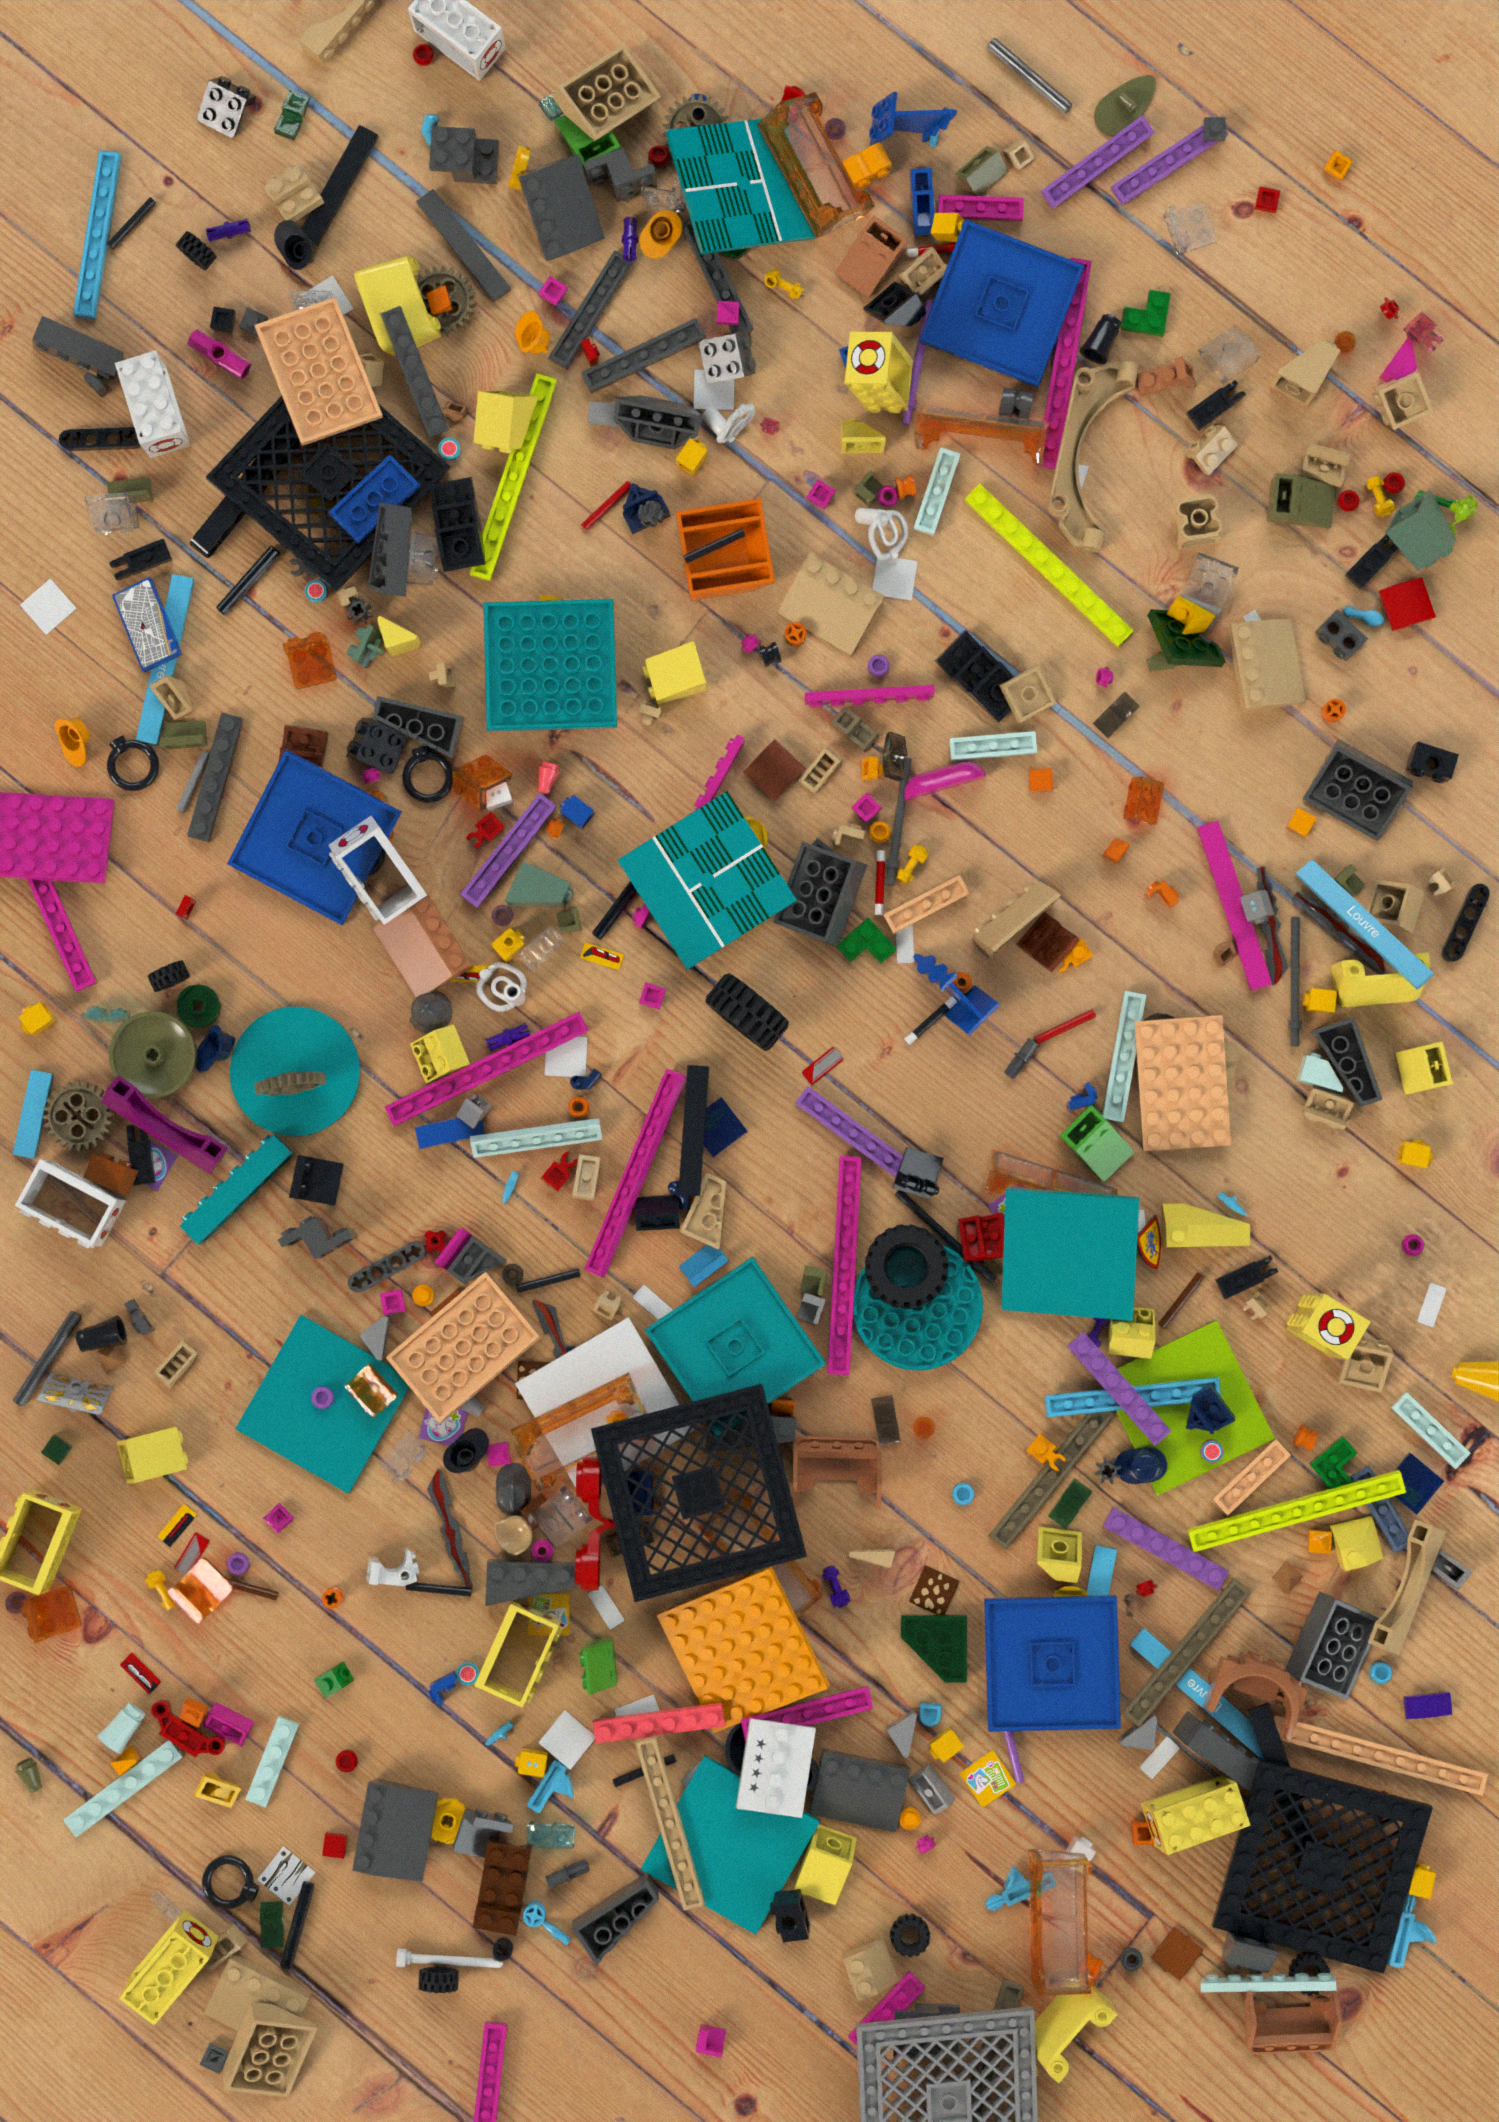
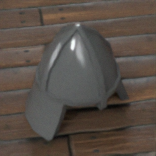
(431, 1011)

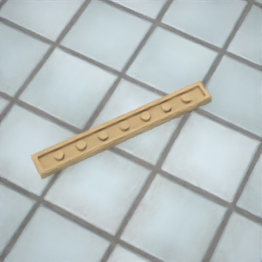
(670, 1822)

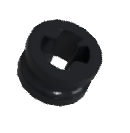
(502, 1956)

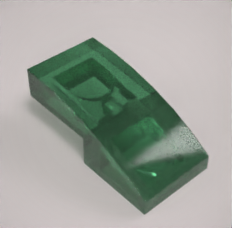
(292, 115)
(1069, 1503)
(272, 1924)

